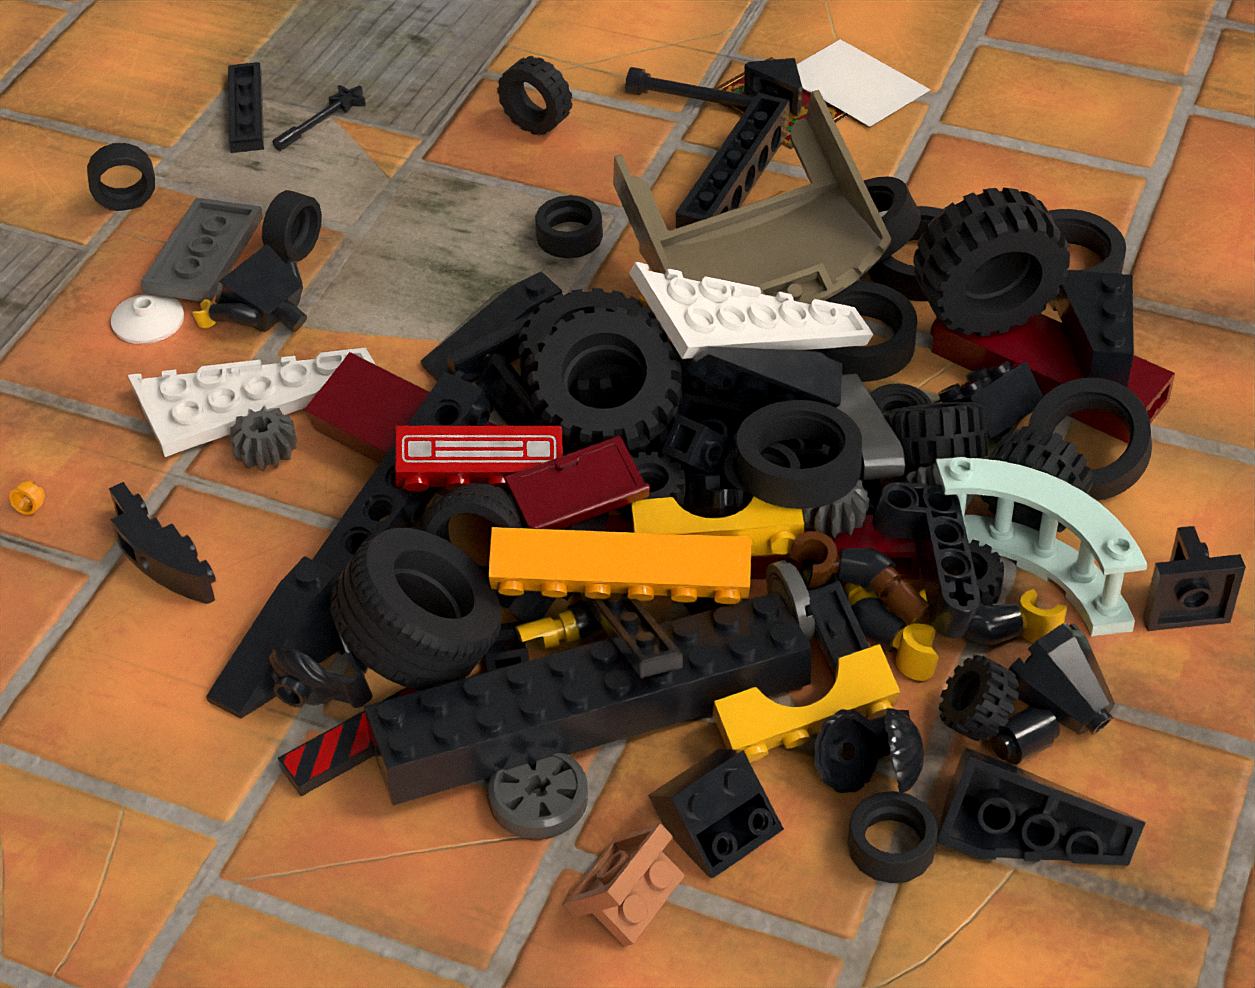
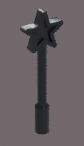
(345, 98)

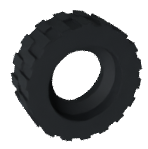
(549, 84)

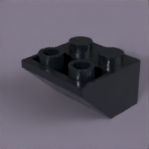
(1004, 390)
(717, 810)

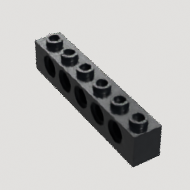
(738, 161)
(447, 402)

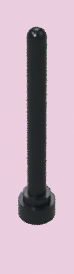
(640, 81)

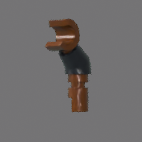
(859, 567)

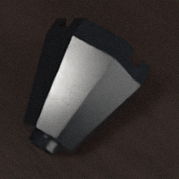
(1065, 680)

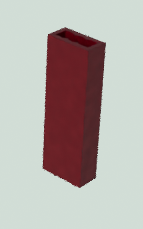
(1052, 364)
(364, 406)

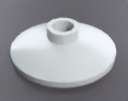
(147, 318)

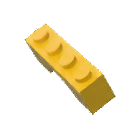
(769, 526)
(757, 724)

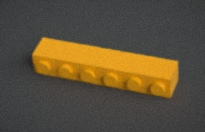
(620, 564)

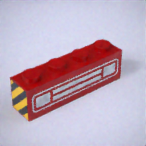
(470, 454)

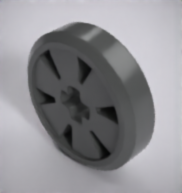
(544, 815)

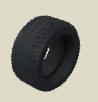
(477, 499)

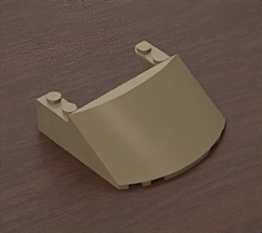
(791, 243)

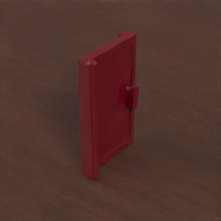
(596, 485)

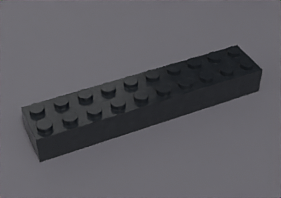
(581, 699)

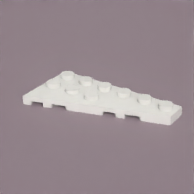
(741, 317)
(205, 404)

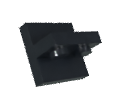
(1193, 586)

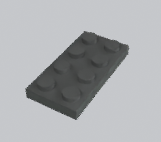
(202, 249)

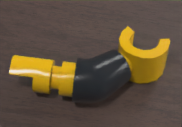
(1004, 622)
(571, 625)
(881, 626)

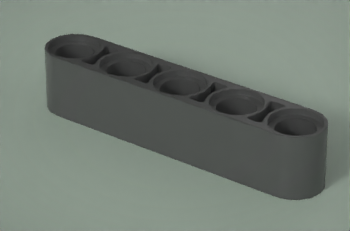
(881, 449)

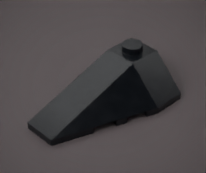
(292, 618)
(1016, 814)

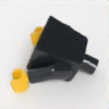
(257, 294)

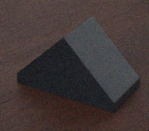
(775, 78)

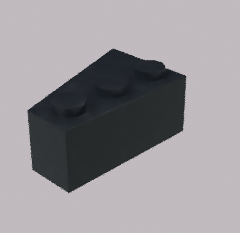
(1099, 322)

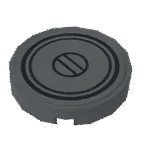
(791, 587)

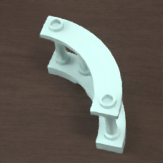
(1102, 536)

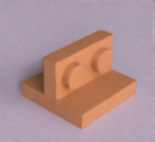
(627, 883)

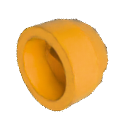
(21, 503)

